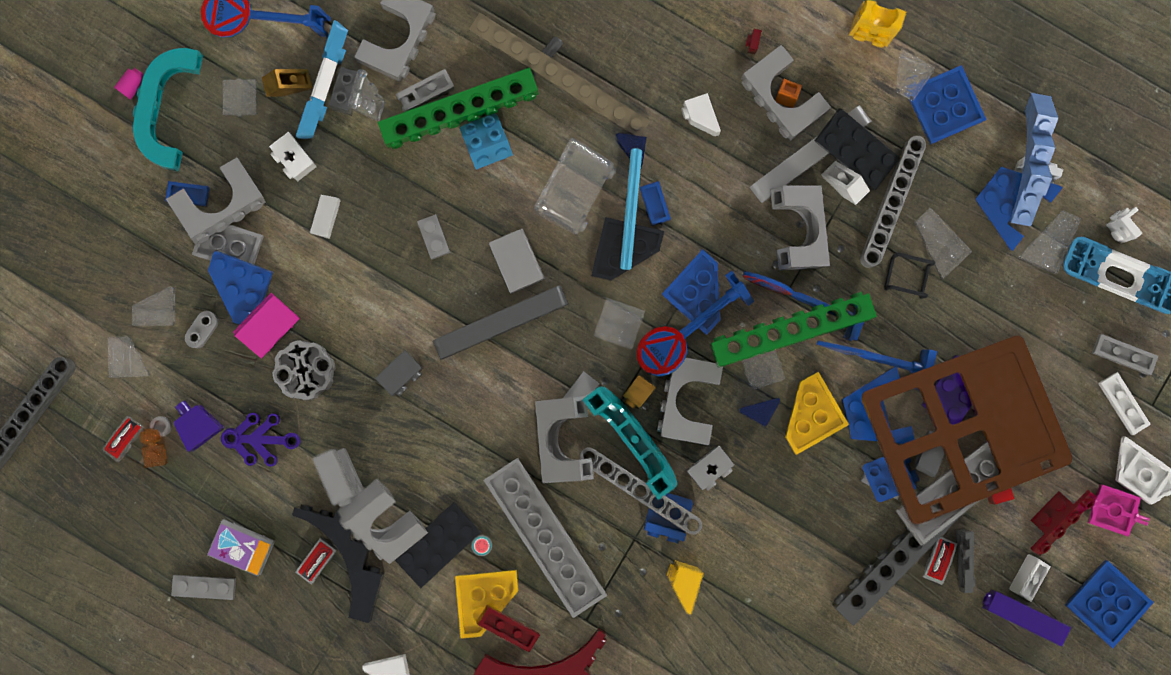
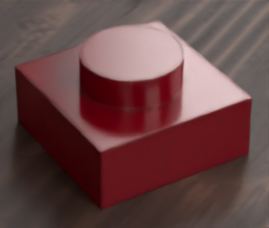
(753, 41)

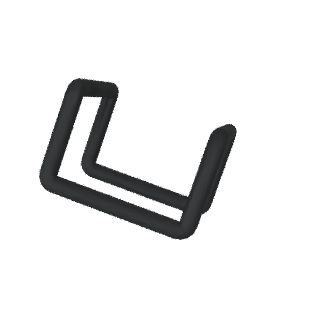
(921, 294)

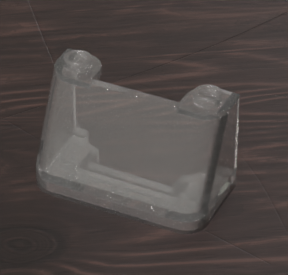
(574, 186)

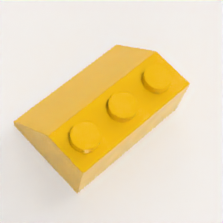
(686, 582)

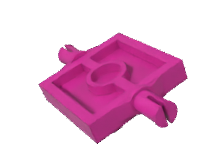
(1116, 510)

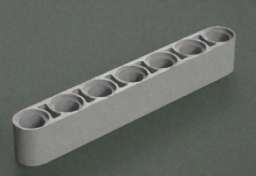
(798, 162)
(897, 193)
(648, 498)

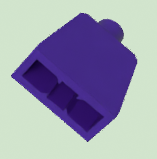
(195, 425)

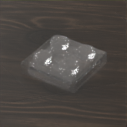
(619, 323)

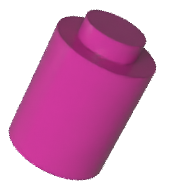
(129, 82)

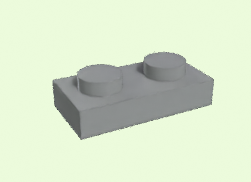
(433, 237)

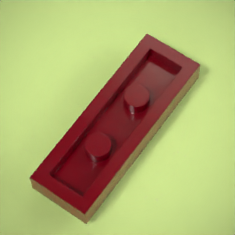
(508, 628)

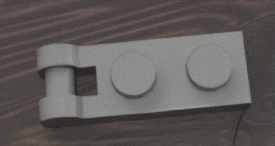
(425, 90)

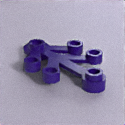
(256, 439)

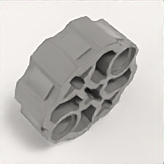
(289, 386)

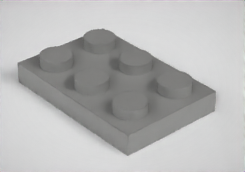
(233, 242)

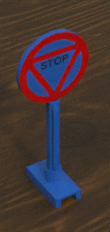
(230, 17)
(851, 332)
(665, 347)

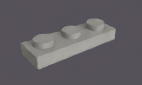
(1125, 354)
(203, 587)

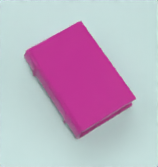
(266, 325)

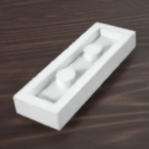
(1124, 403)

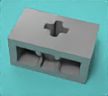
(699, 470)

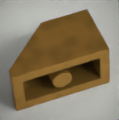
(286, 82)
(638, 392)

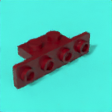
(1057, 517)

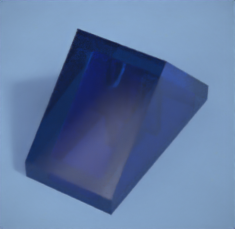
(630, 142)
(760, 412)

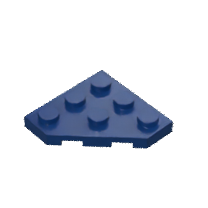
(239, 284)
(696, 290)

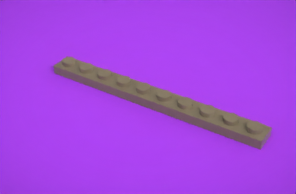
(558, 75)

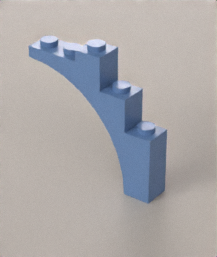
(1036, 175)

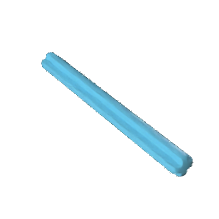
(631, 209)

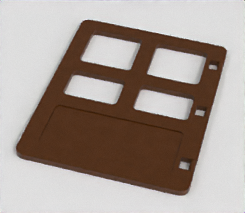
(1008, 409)

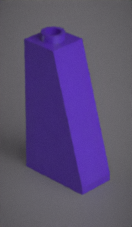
(1026, 617)

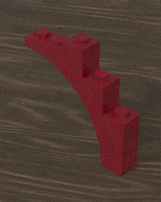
(571, 665)

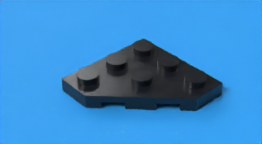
(608, 257)

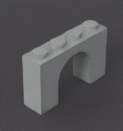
(395, 62)
(790, 120)
(809, 204)
(202, 225)
(675, 425)
(554, 464)
(338, 476)
(386, 542)

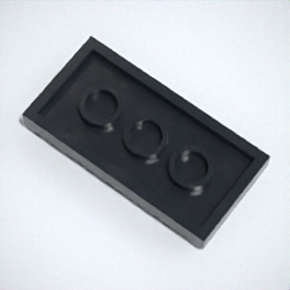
(857, 148)
(444, 540)

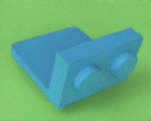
(486, 141)

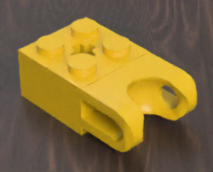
(876, 23)

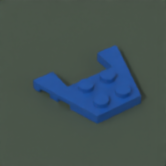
(998, 201)
(857, 418)

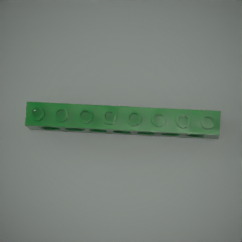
(447, 105)
(864, 312)

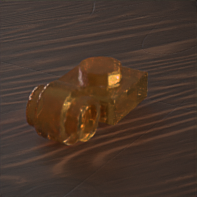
(154, 453)

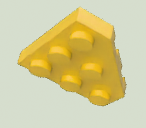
(813, 415)
(477, 592)

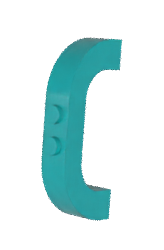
(149, 102)
(659, 472)

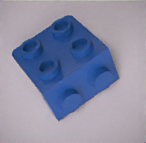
(882, 481)
(658, 525)

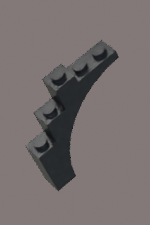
(364, 581)

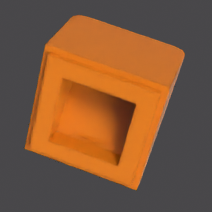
(788, 93)

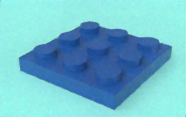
(947, 105)
(1109, 603)

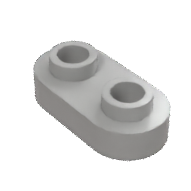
(201, 330)

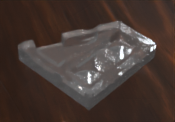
(912, 74)
(365, 97)
(155, 310)
(124, 359)

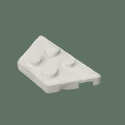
(1142, 472)

